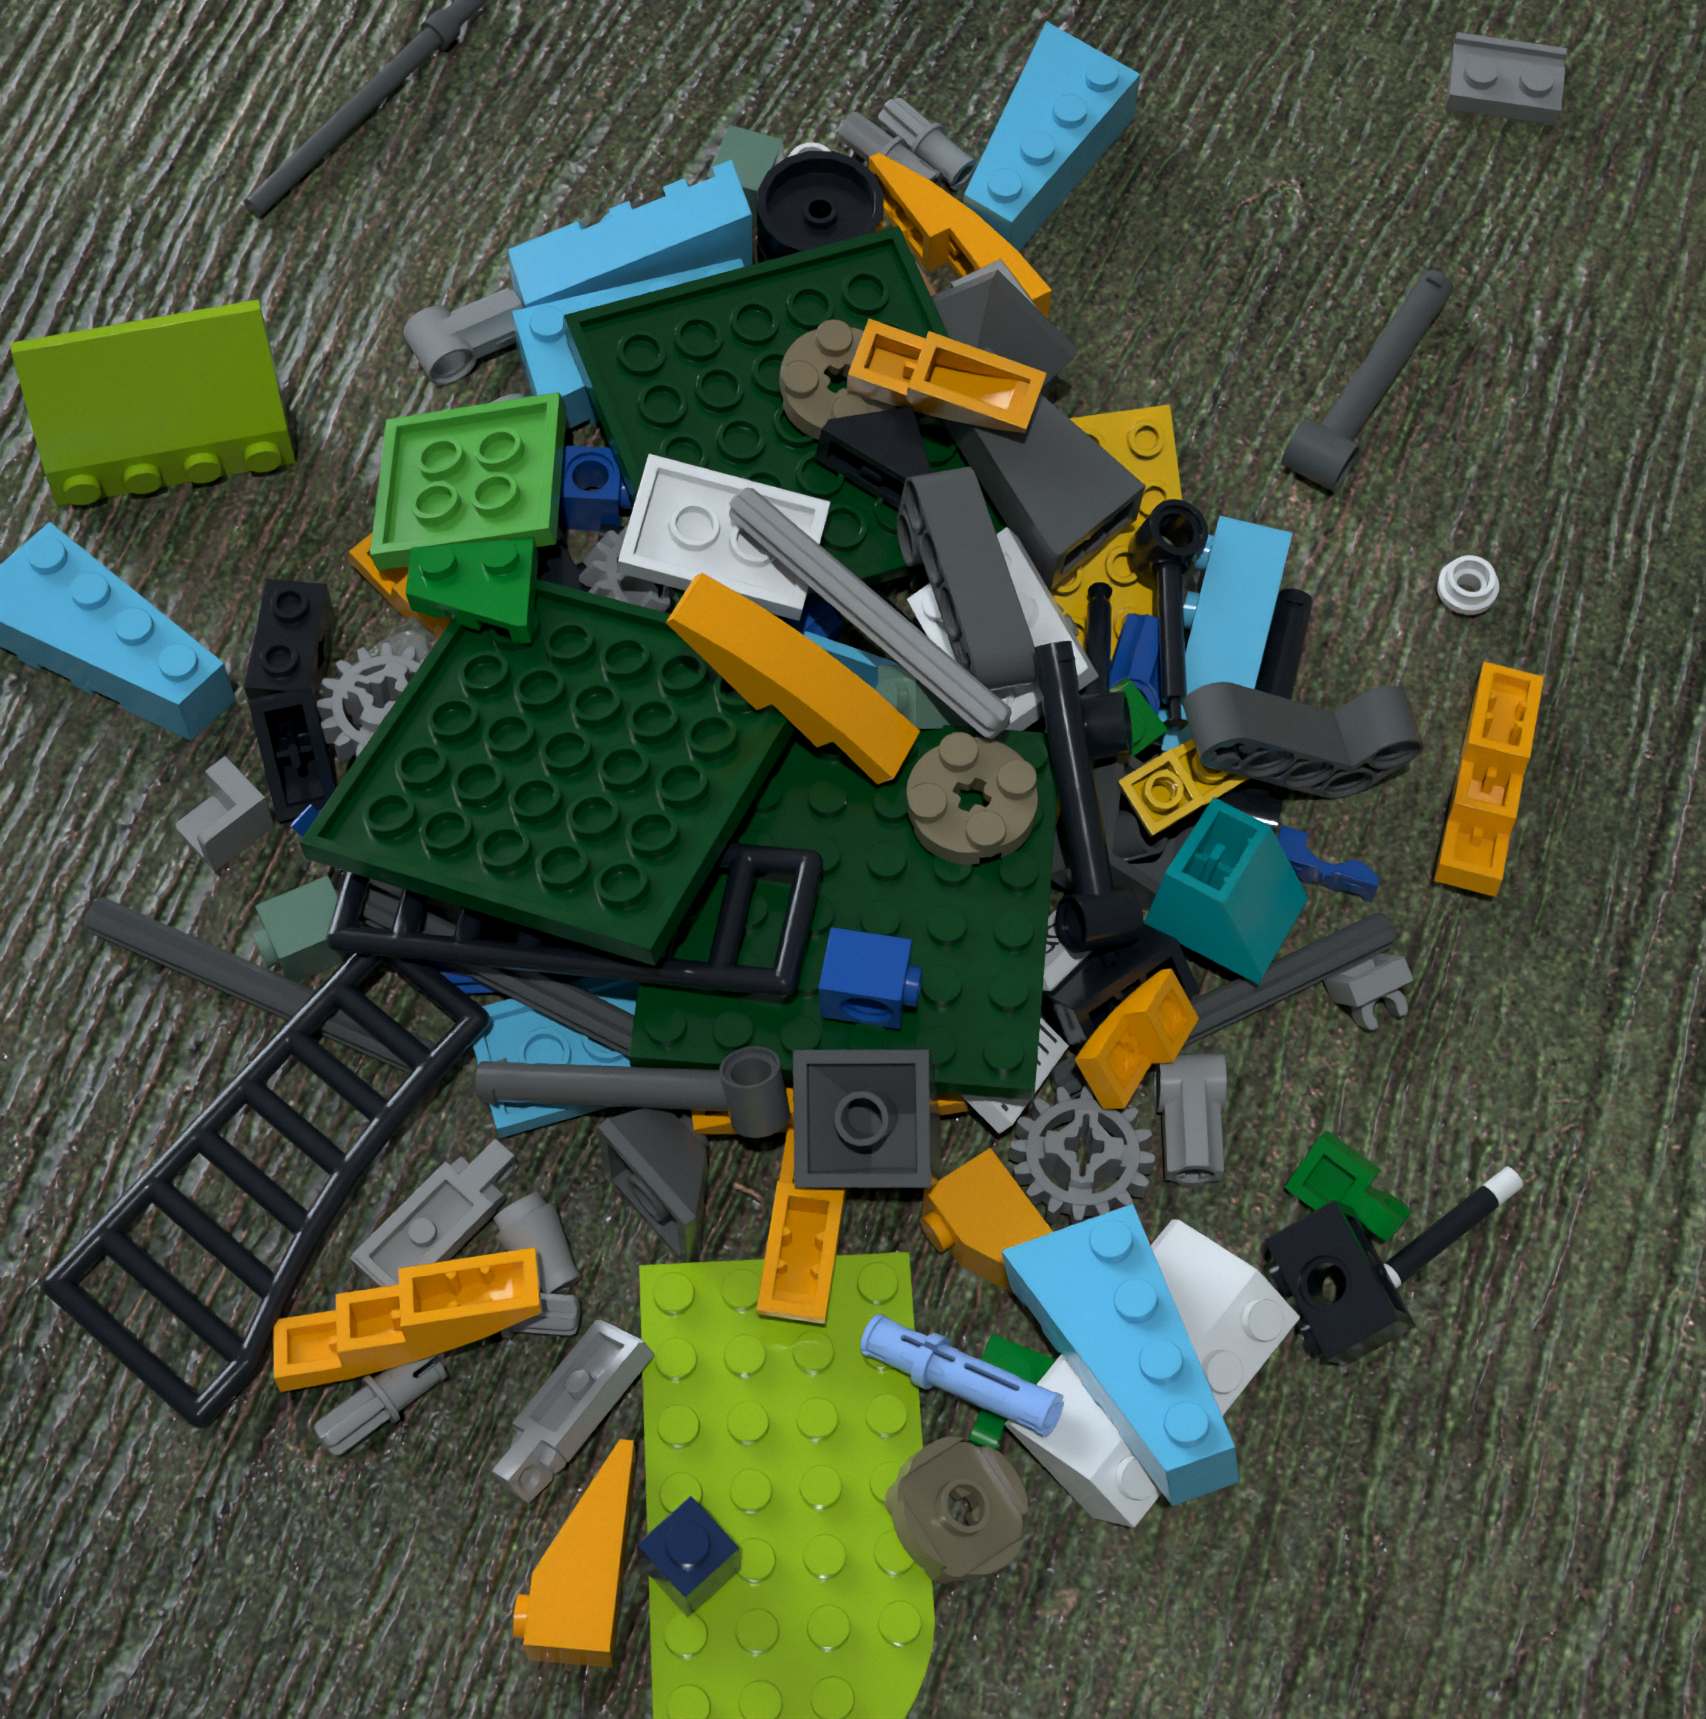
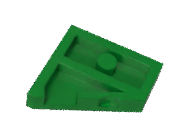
(477, 583)

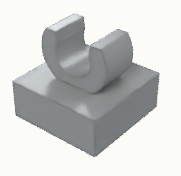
(1369, 981)

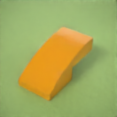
(1137, 1033)

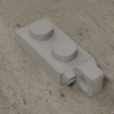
(437, 1216)
(570, 1407)

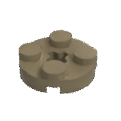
(806, 378)
(968, 765)
(930, 1532)

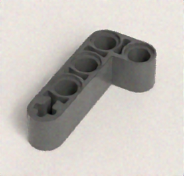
(952, 534)
(1300, 743)

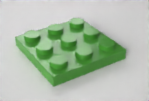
(469, 477)

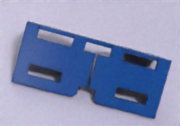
(1348, 876)

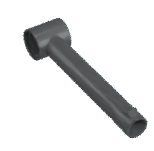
(1326, 449)
(745, 1085)

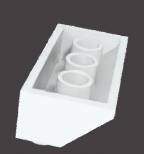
(1233, 1327)

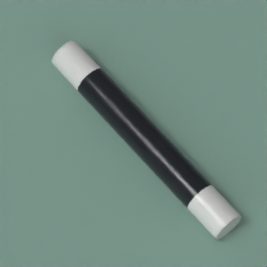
(1453, 1225)

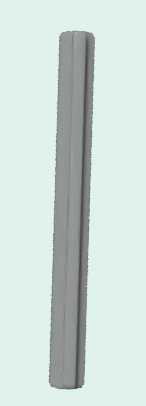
(870, 613)

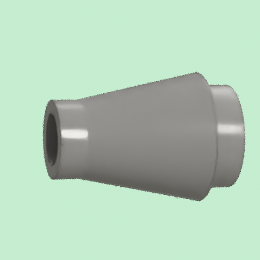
(536, 1224)

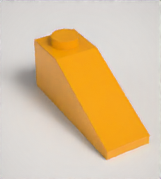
(978, 1215)
(580, 1577)

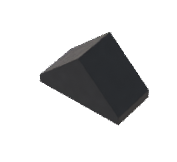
(875, 450)
(293, 751)

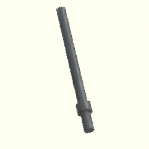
(437, 33)

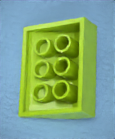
(154, 402)

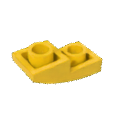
(1174, 787)

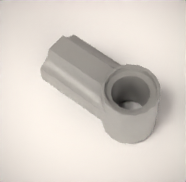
(452, 341)
(1191, 1102)

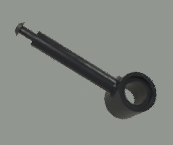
(1165, 565)
(1104, 711)

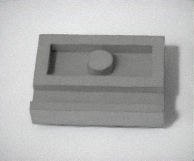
(1506, 78)

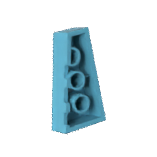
(1050, 133)
(631, 244)
(546, 351)
(1231, 611)
(102, 635)
(1123, 1336)

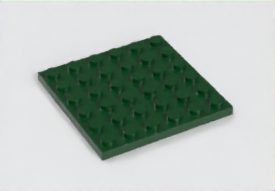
(699, 381)
(556, 775)
(969, 927)

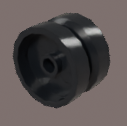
(815, 202)

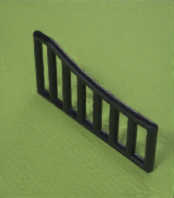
(587, 961)
(307, 1226)

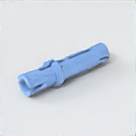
(937, 1364)

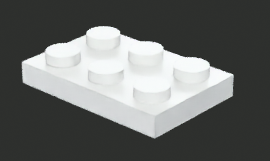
(686, 530)
(1042, 617)

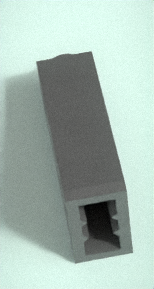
(1052, 487)

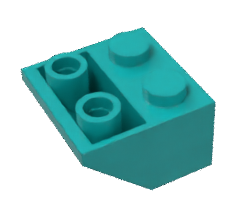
(1230, 892)

